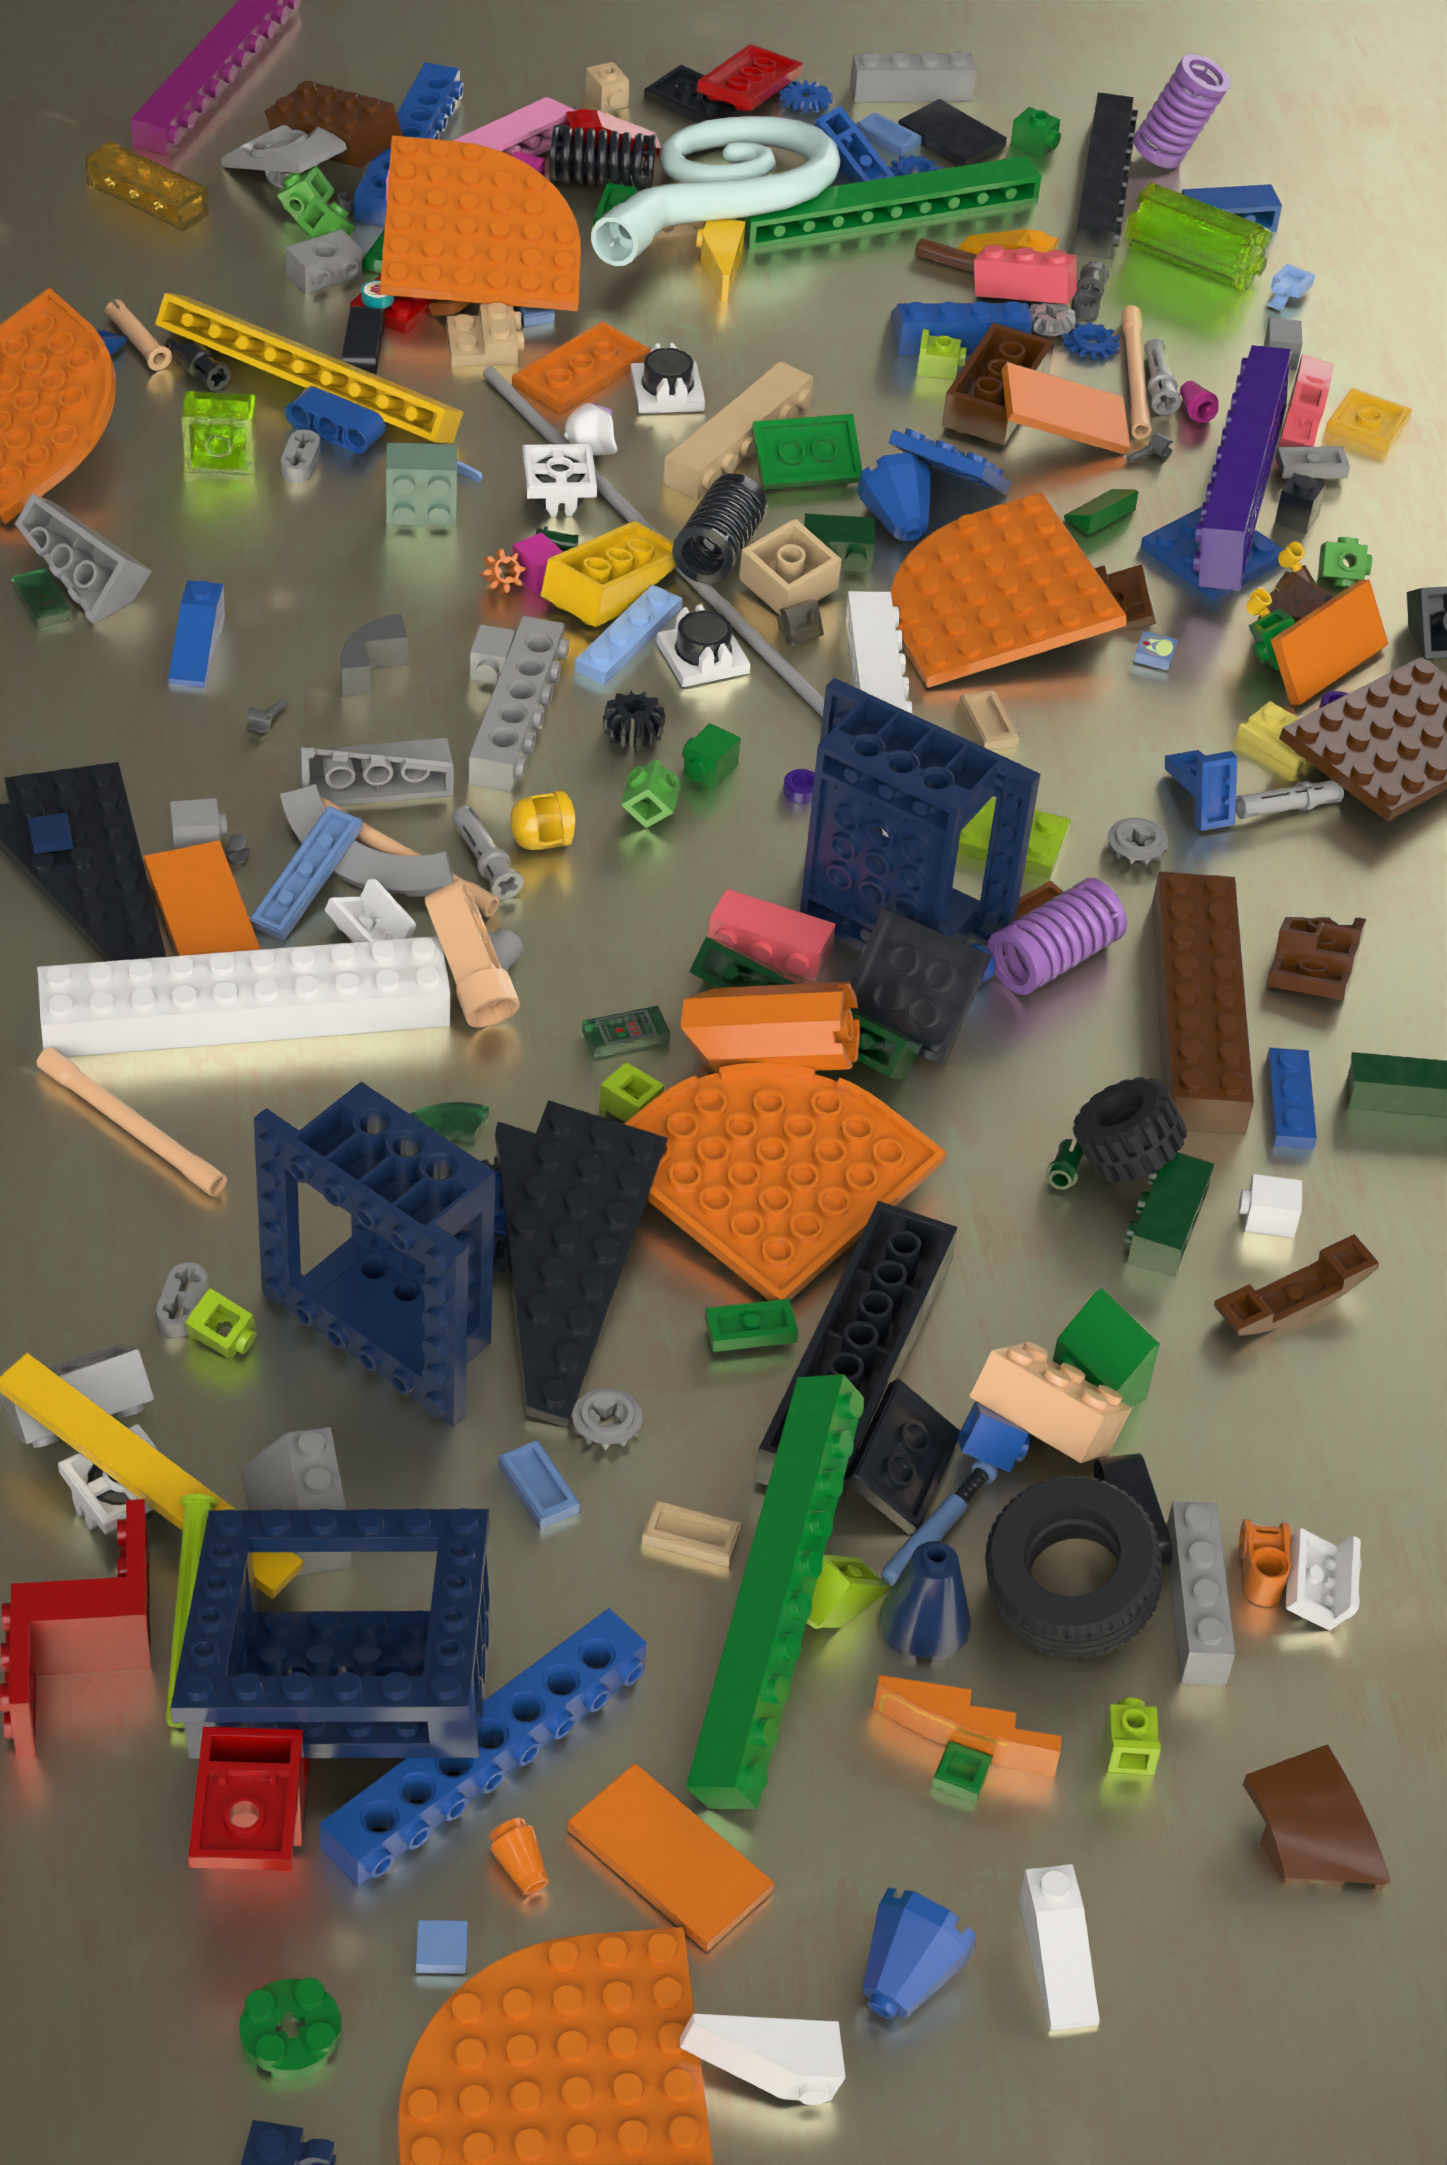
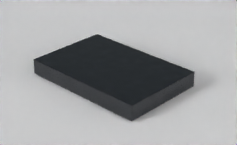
(679, 94)
(953, 133)
(903, 1456)

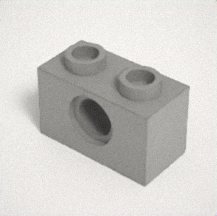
(323, 261)

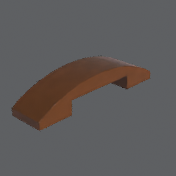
(1301, 1292)

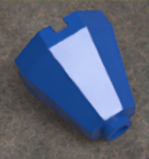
(898, 494)
(912, 1953)

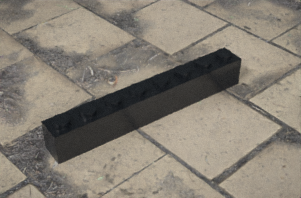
(1106, 176)

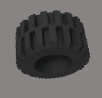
(1129, 1129)

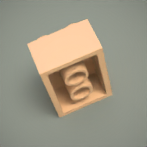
(1051, 1401)

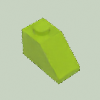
(843, 1591)

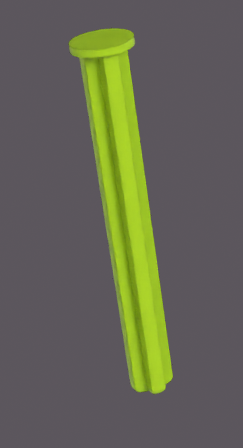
(194, 1526)

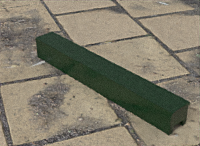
(1397, 1084)

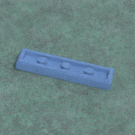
(306, 873)

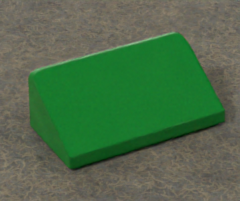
(1103, 510)

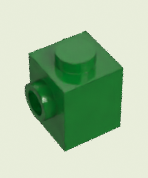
(1035, 132)
(1266, 629)
(711, 755)

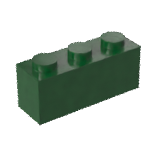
(1168, 1214)

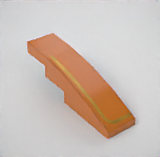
(946, 1715)

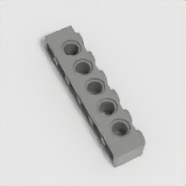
(518, 704)

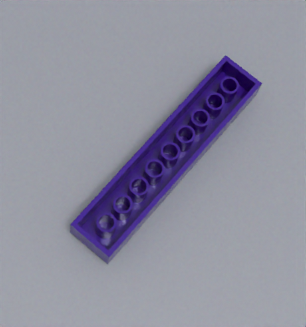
(1242, 468)

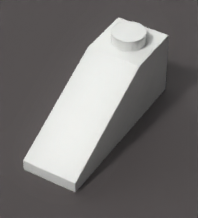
(1059, 1946)
(776, 2054)

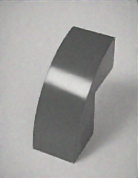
(371, 647)

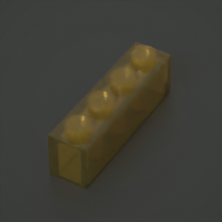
(147, 185)

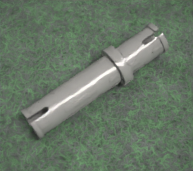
(1302, 796)

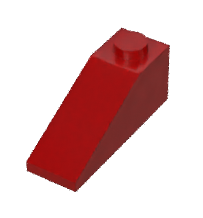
(599, 120)

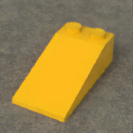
(607, 572)

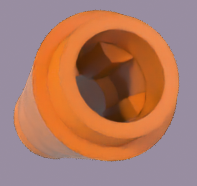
(519, 1854)

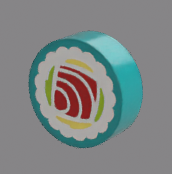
(371, 295)

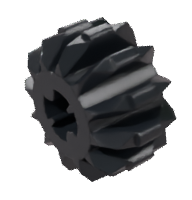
(634, 720)

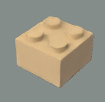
(789, 567)

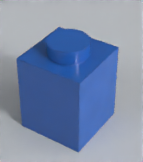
(992, 1438)

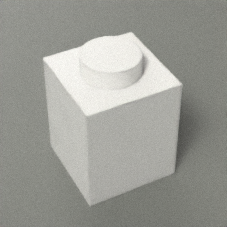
(1272, 1205)

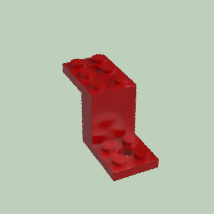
(76, 1628)
(249, 1799)

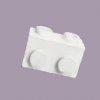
(371, 916)
(1323, 1579)

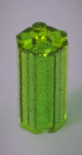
(1198, 237)

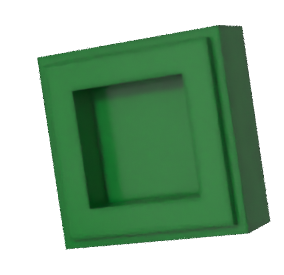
(962, 1771)

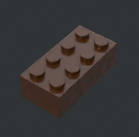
(356, 119)
(977, 395)

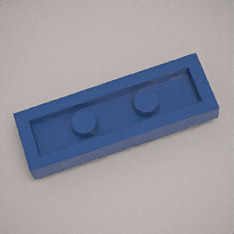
(1291, 1098)

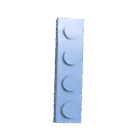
(628, 634)

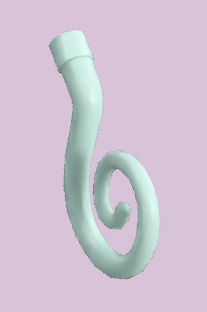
(719, 190)

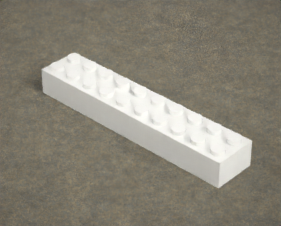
(243, 996)

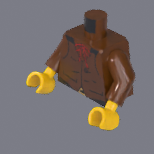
(1295, 591)

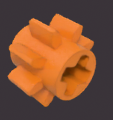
(511, 571)

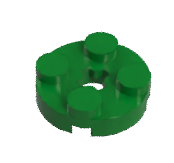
(284, 2001)

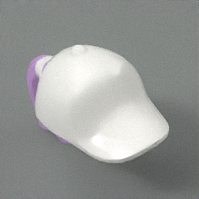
(592, 426)

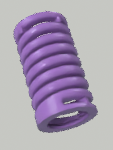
(1181, 111)
(1057, 936)

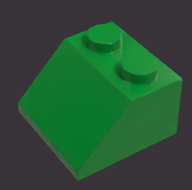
(1109, 1348)

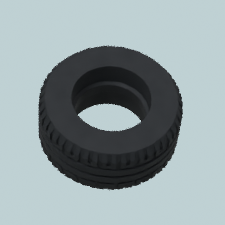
(1061, 1512)

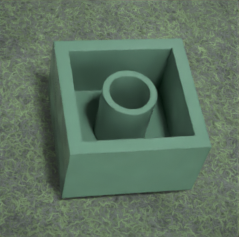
(421, 484)

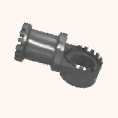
(1088, 292)

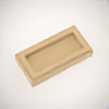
(989, 720)
(692, 1533)

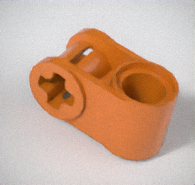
(1264, 1561)

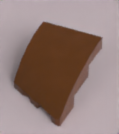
(1131, 593)
(1316, 956)
(1315, 1822)

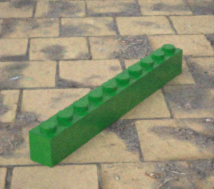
(899, 202)
(776, 1594)

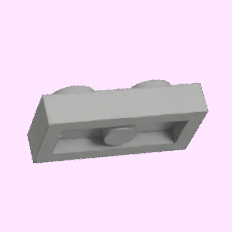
(1316, 462)

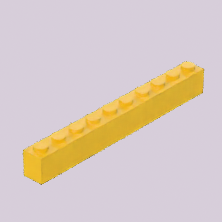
(308, 367)

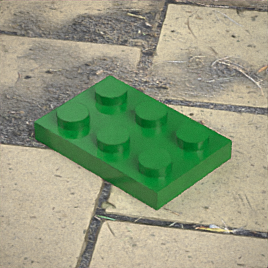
(807, 451)

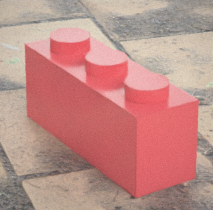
(1025, 274)
(773, 933)

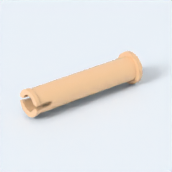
(157, 356)

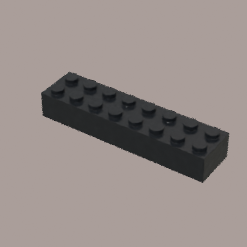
(872, 1316)

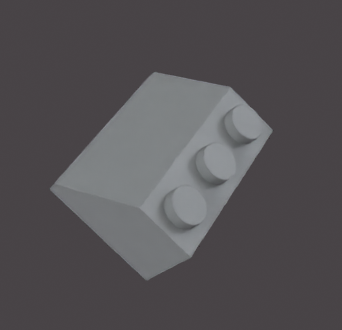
(108, 1377)
(299, 1474)

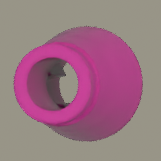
(1199, 402)

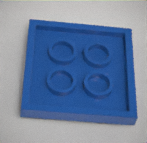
(949, 459)
(1176, 548)

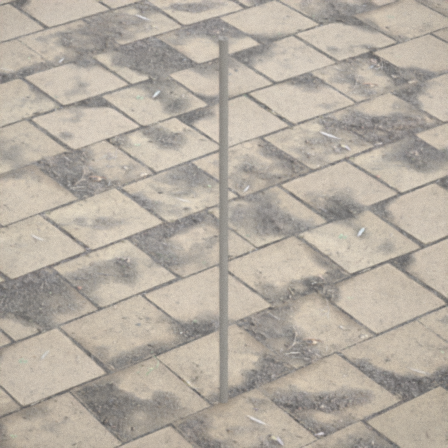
(794, 679)

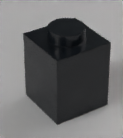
(1300, 503)

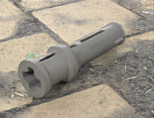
(1162, 382)
(492, 861)

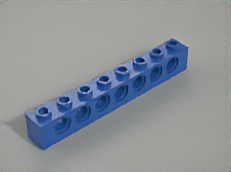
(420, 116)
(603, 1642)

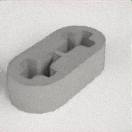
(305, 458)
(174, 1298)

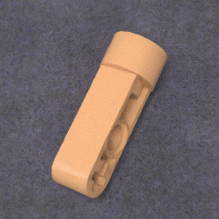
(482, 984)

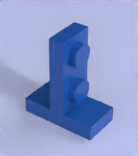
(1211, 782)

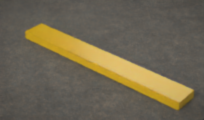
(124, 1456)

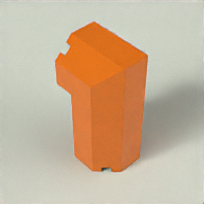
(774, 1024)

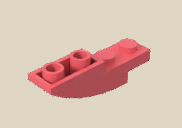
(1306, 402)

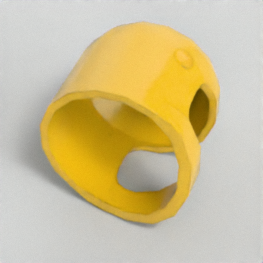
(538, 824)

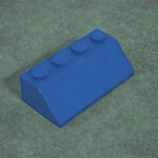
(954, 320)

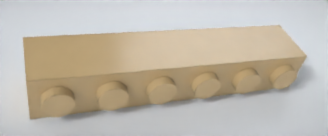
(728, 435)

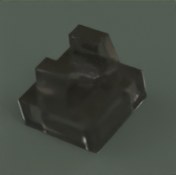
(800, 622)

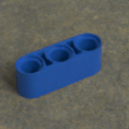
(335, 419)

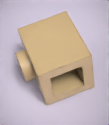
(607, 87)

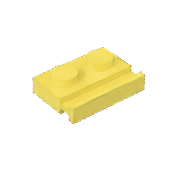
(1264, 732)

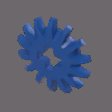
(794, 92)
(913, 163)
(1105, 346)

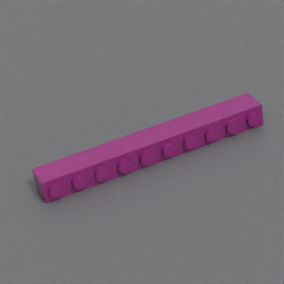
(207, 72)

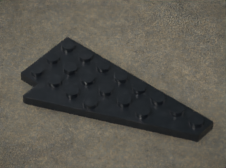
(103, 878)
(569, 1227)

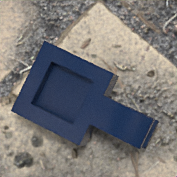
(285, 2145)

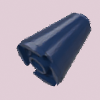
(927, 1605)

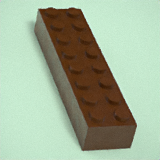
(1202, 1001)

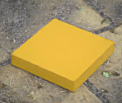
(1369, 420)

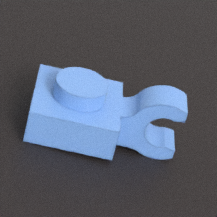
(1289, 283)

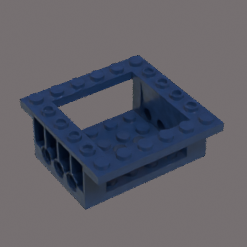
(922, 789)
(419, 1266)
(343, 1677)

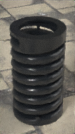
(601, 165)
(720, 528)

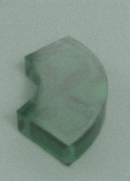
(455, 1120)

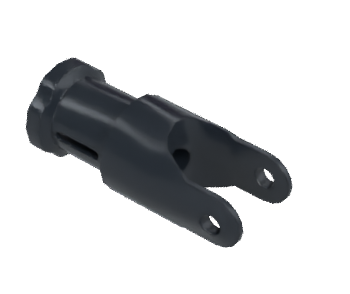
(199, 363)

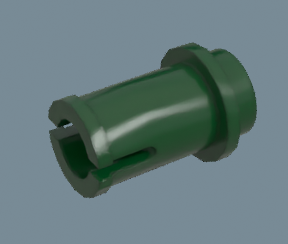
(561, 540)
(1063, 1170)

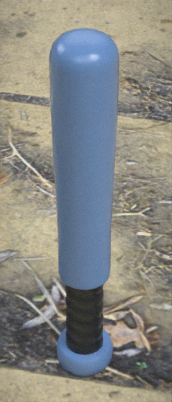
(941, 1519)

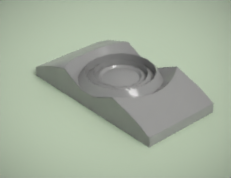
(285, 150)

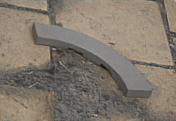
(396, 873)

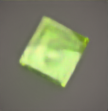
(219, 433)

